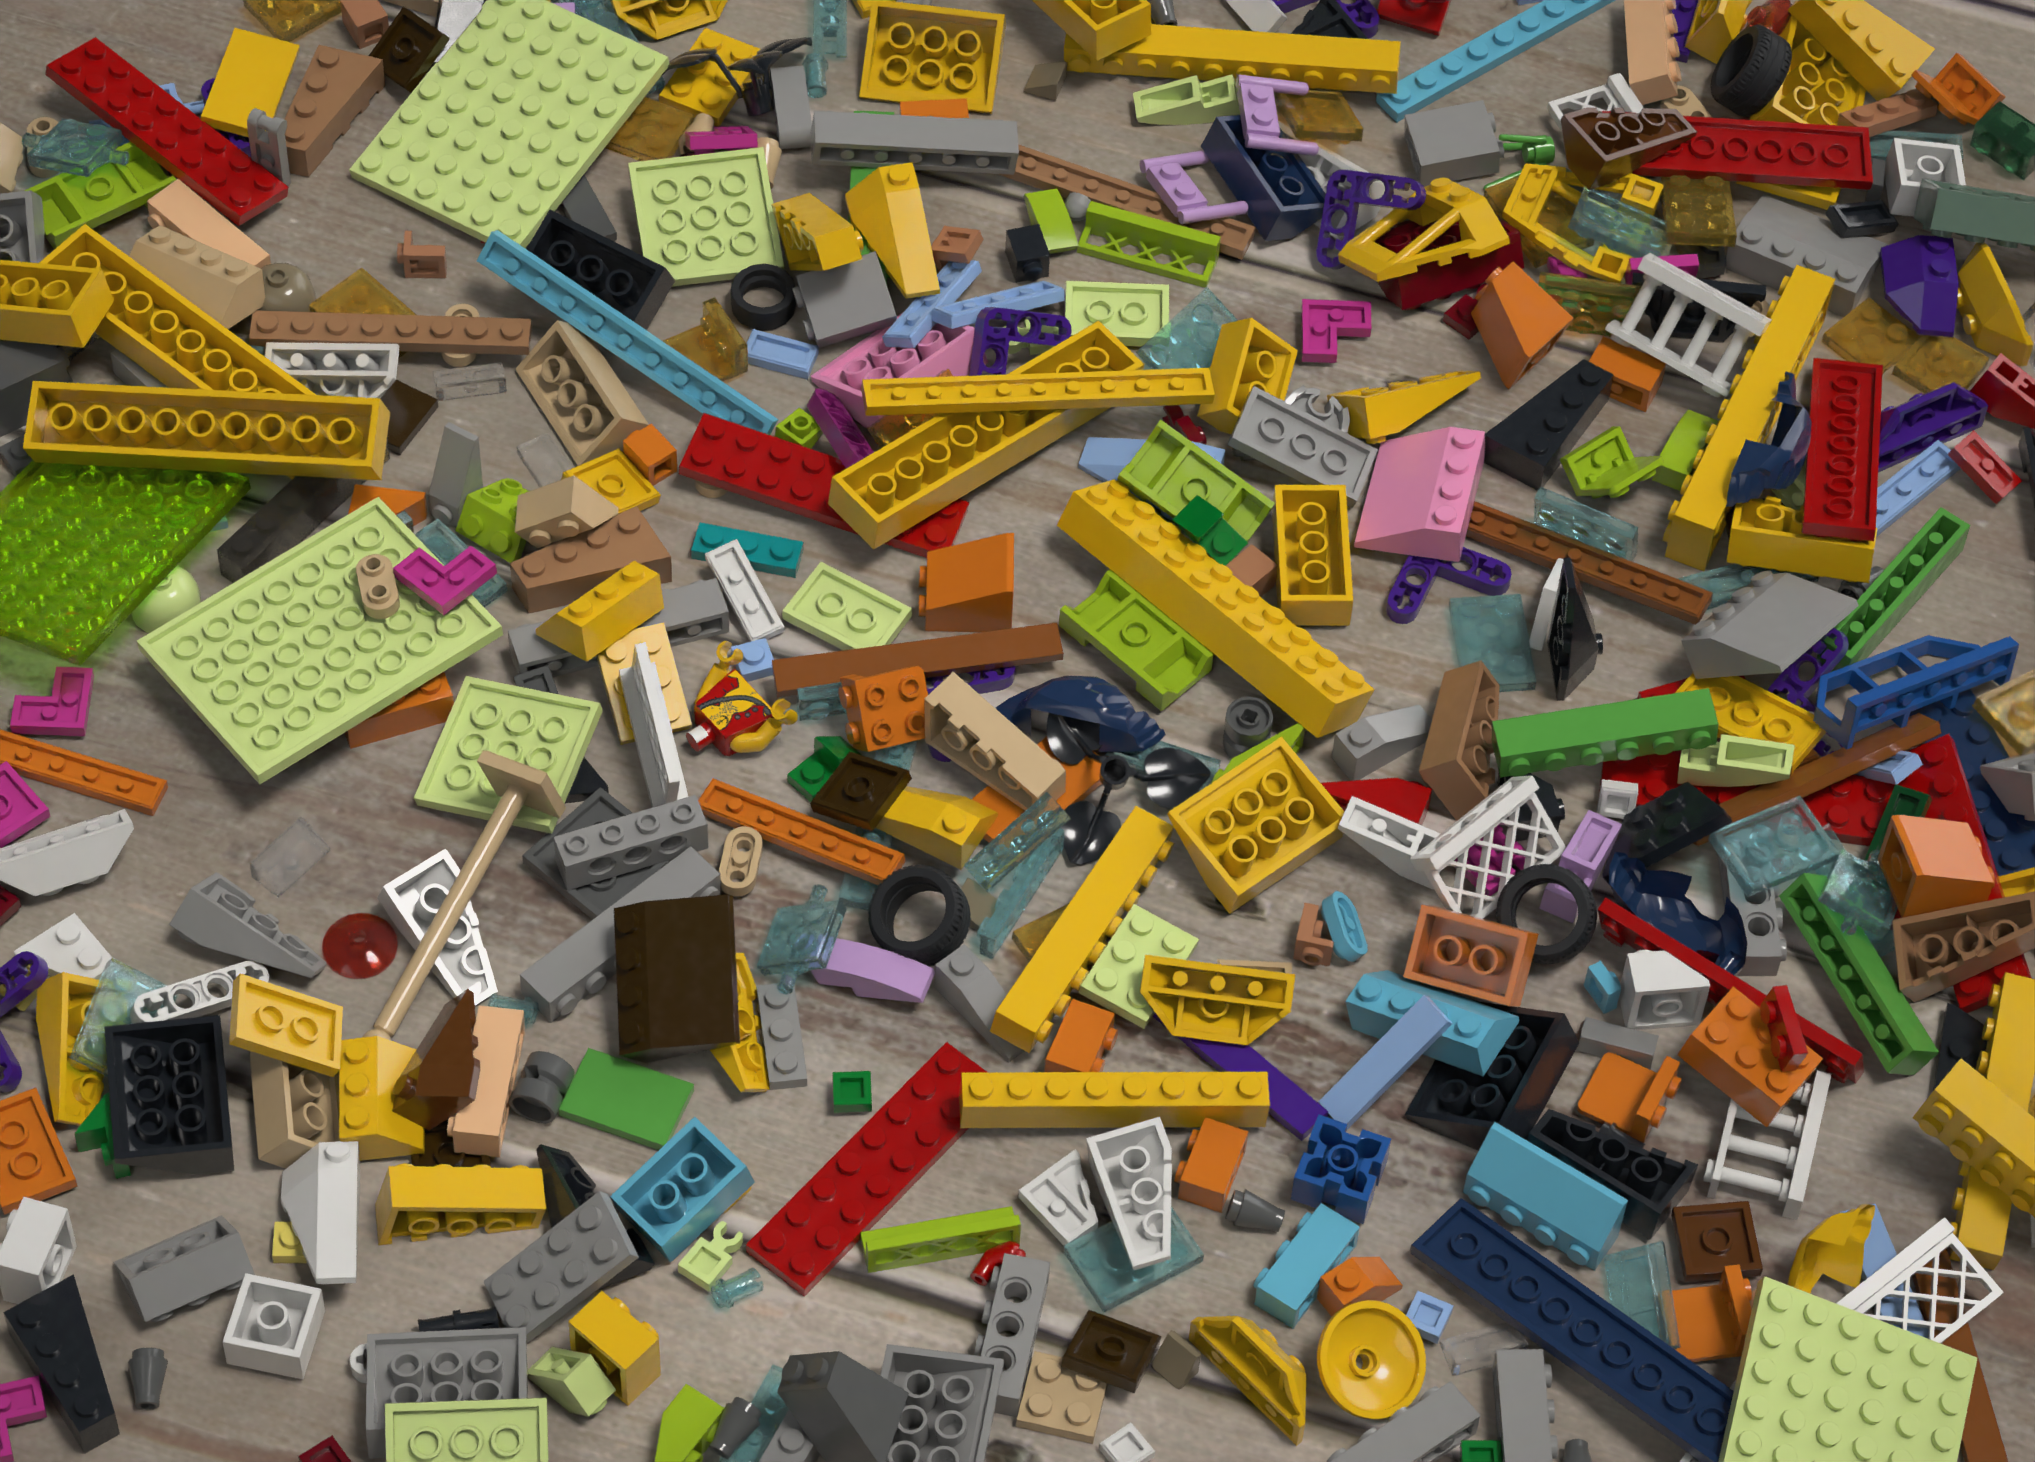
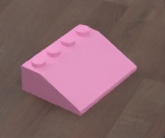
(871, 359)
(1423, 494)

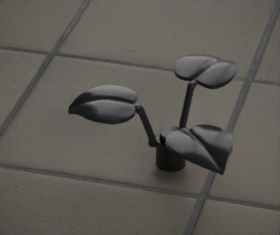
(754, 90)
(1170, 778)

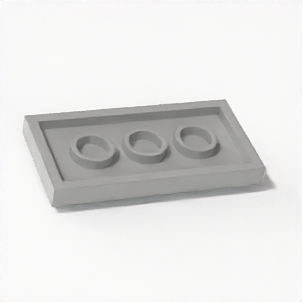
(562, 1267)

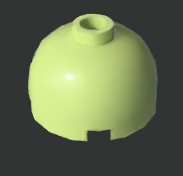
(168, 600)

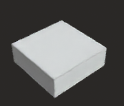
(1617, 798)
(1127, 1446)

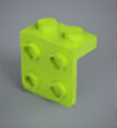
(1607, 466)
(491, 517)

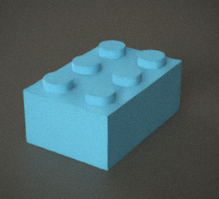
(682, 1189)

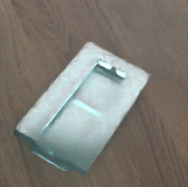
(1642, 1289)

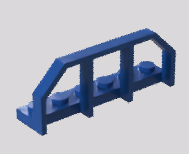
(1966, 668)

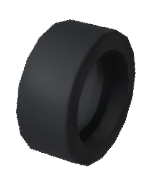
(763, 317)

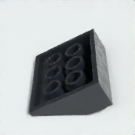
(1510, 1091)
(170, 1095)

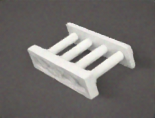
(1716, 307)
(1796, 1158)

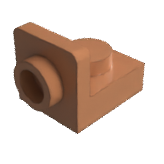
(955, 245)
(421, 260)
(1309, 944)

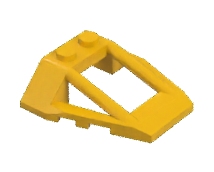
(1532, 194)
(1444, 202)

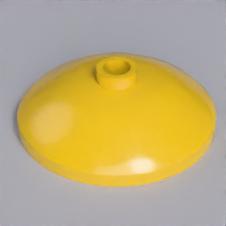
(1390, 1357)

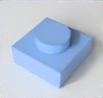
(755, 661)
(1429, 1316)

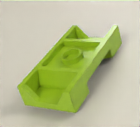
(104, 195)
(1175, 470)
(1138, 640)

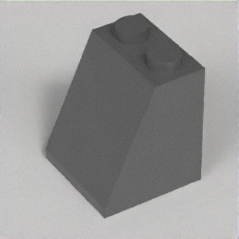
(19, 367)
(842, 1406)

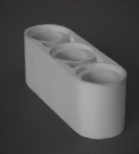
(791, 107)

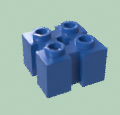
(1340, 1169)

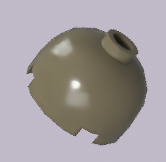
(286, 289)

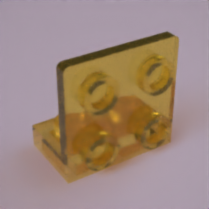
(714, 343)

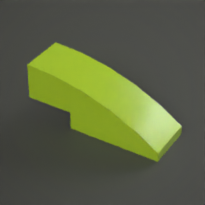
(1682, 449)

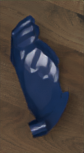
(1776, 464)
(1091, 701)
(1662, 902)

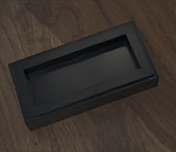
(1861, 218)

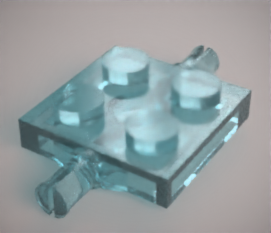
(75, 148)
(1859, 893)
(801, 938)

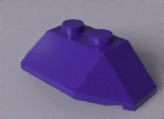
(1922, 282)
(1925, 419)

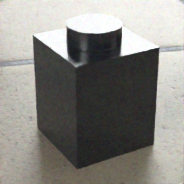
(1027, 253)

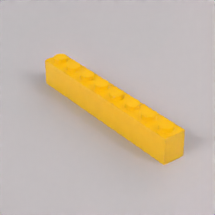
(1081, 929)
(2010, 1066)
(1112, 1099)

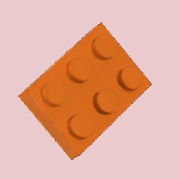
(30, 1153)

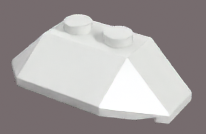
(338, 367)
(65, 855)

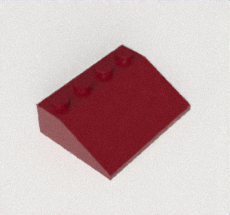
(1438, 281)

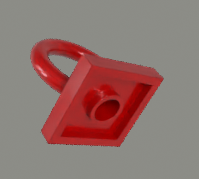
(1416, 14)

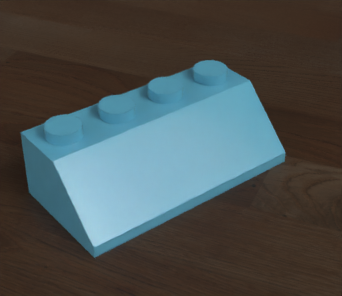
(1468, 1043)
(1545, 1197)

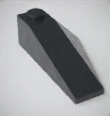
(1571, 635)
(568, 1188)

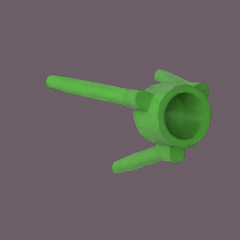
(1534, 150)

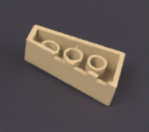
(989, 744)

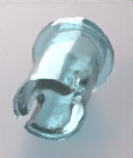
(815, 67)
(530, 1007)
(736, 1288)

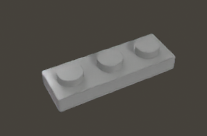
(781, 1037)

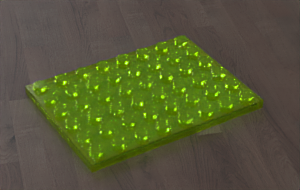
(94, 544)

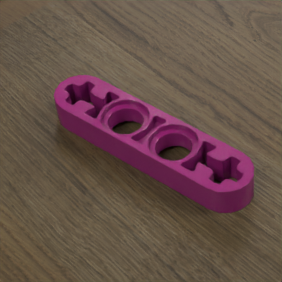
(838, 427)

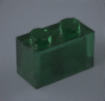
(2006, 140)

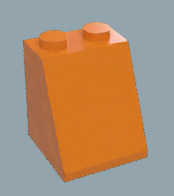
(1517, 322)
(969, 586)
(1933, 865)

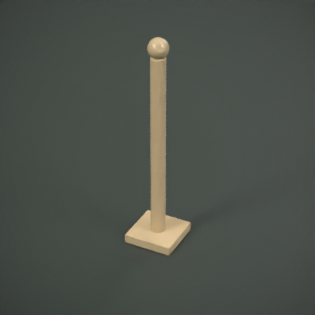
(517, 786)

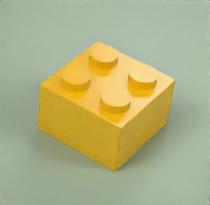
(618, 1343)

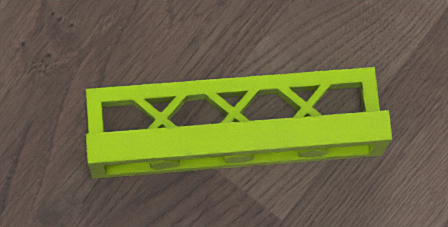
(1151, 238)
(939, 1239)

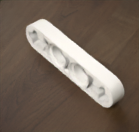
(197, 991)

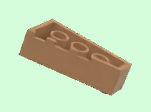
(326, 102)
(581, 562)
(1460, 738)
(1960, 942)

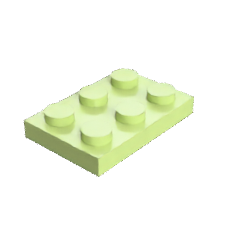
(1126, 309)
(845, 611)
(1119, 969)

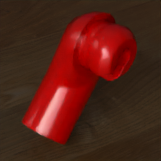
(993, 1257)

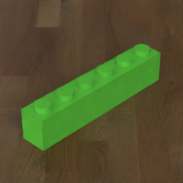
(1900, 586)
(1604, 733)
(1860, 980)

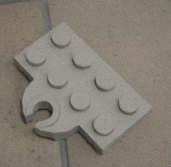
(1302, 441)

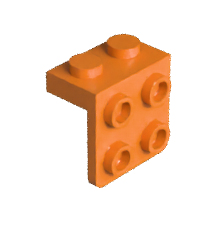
(1959, 90)
(884, 708)
(1629, 1094)
(1714, 1317)

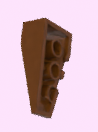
(1616, 143)
(443, 1069)

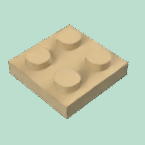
(1060, 1400)

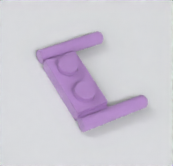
(1260, 114)
(1181, 193)

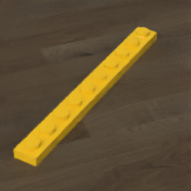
(1037, 391)

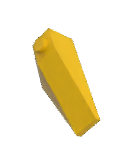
(893, 221)
(1395, 407)
(938, 823)
(59, 1017)
(745, 1061)

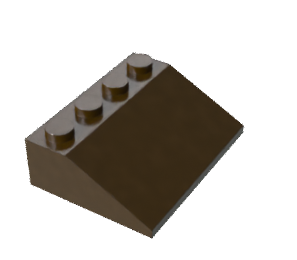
(676, 977)

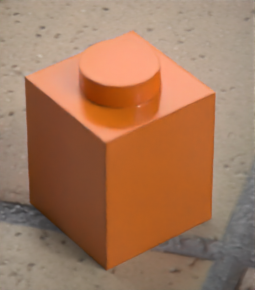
(651, 453)

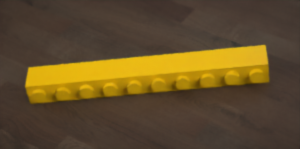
(1215, 53)

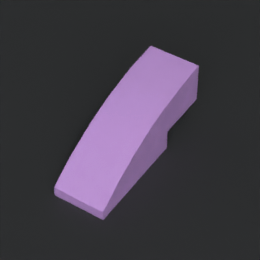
(1584, 857)
(875, 972)

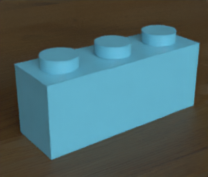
(1294, 1279)

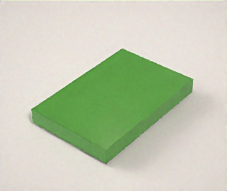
(626, 1099)

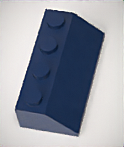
(1274, 184)

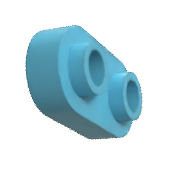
(1344, 926)

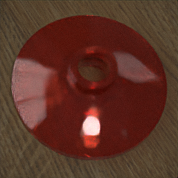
(1771, 14)
(360, 958)

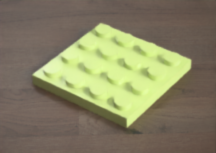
(706, 214)
(514, 722)
(467, 1431)

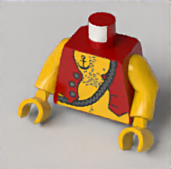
(733, 712)

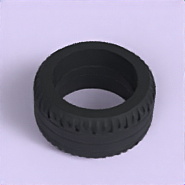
(1751, 70)
(1549, 873)
(900, 887)

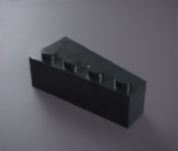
(1548, 425)
(1642, 1177)
(61, 1350)

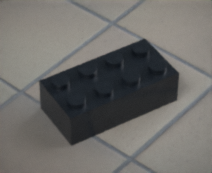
(603, 267)

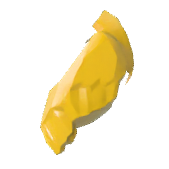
(1833, 1249)

